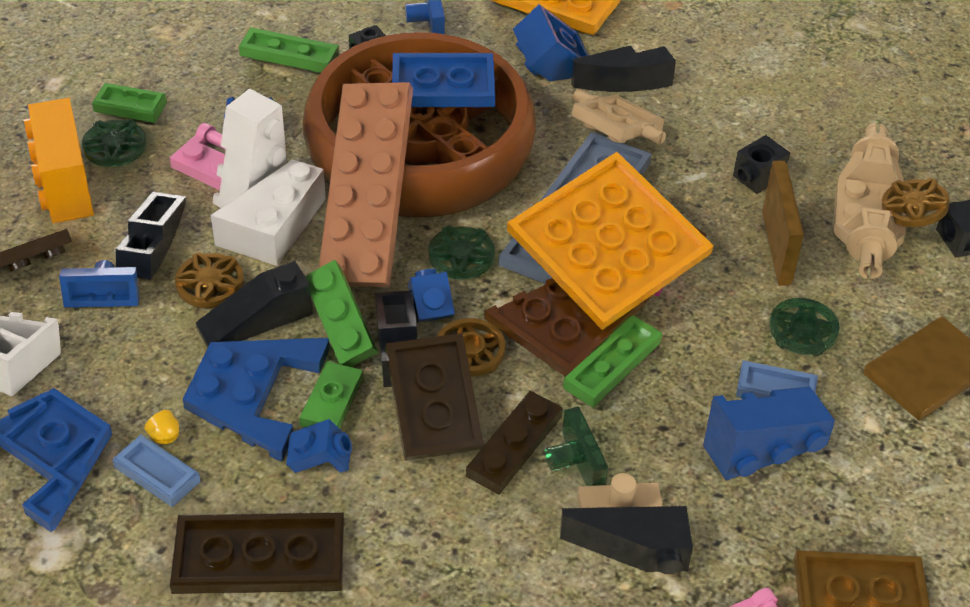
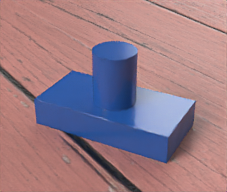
(429, 11)
(99, 286)

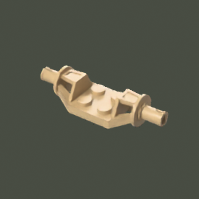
(858, 210)

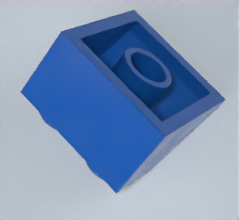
(548, 44)

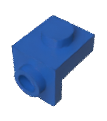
(431, 295)
(319, 445)

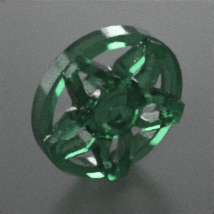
(114, 142)
(461, 252)
(804, 326)

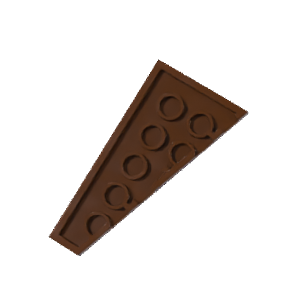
(553, 325)

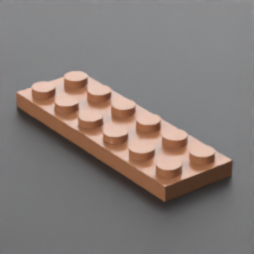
(367, 181)

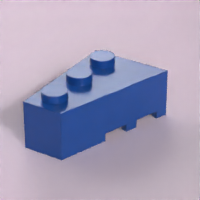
(765, 430)

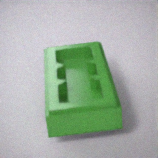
(129, 102)
(332, 395)

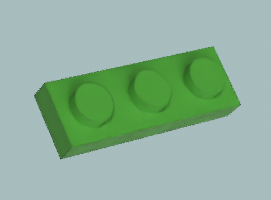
(287, 50)
(340, 315)
(612, 361)

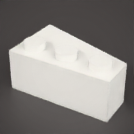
(252, 144)
(271, 213)
(25, 349)

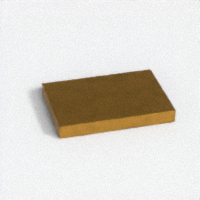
(782, 223)
(924, 368)
(859, 580)

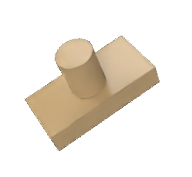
(621, 493)

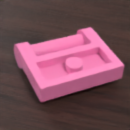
(198, 159)

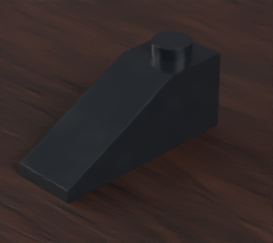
(259, 306)
(637, 536)

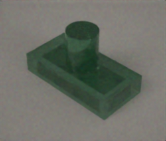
(578, 450)

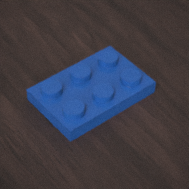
(447, 78)

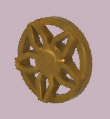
(916, 202)
(208, 279)
(476, 345)

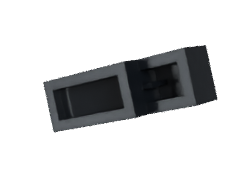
(624, 70)
(150, 233)
(394, 323)

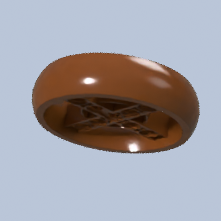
(465, 167)

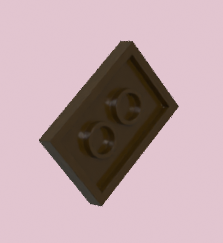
(433, 396)

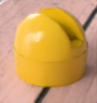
(163, 427)

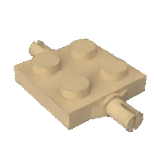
(617, 117)

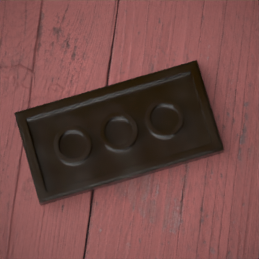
(258, 553)

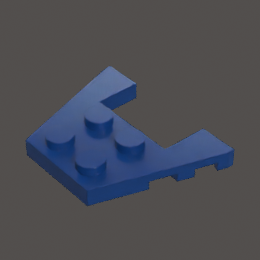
(237, 380)
(57, 442)

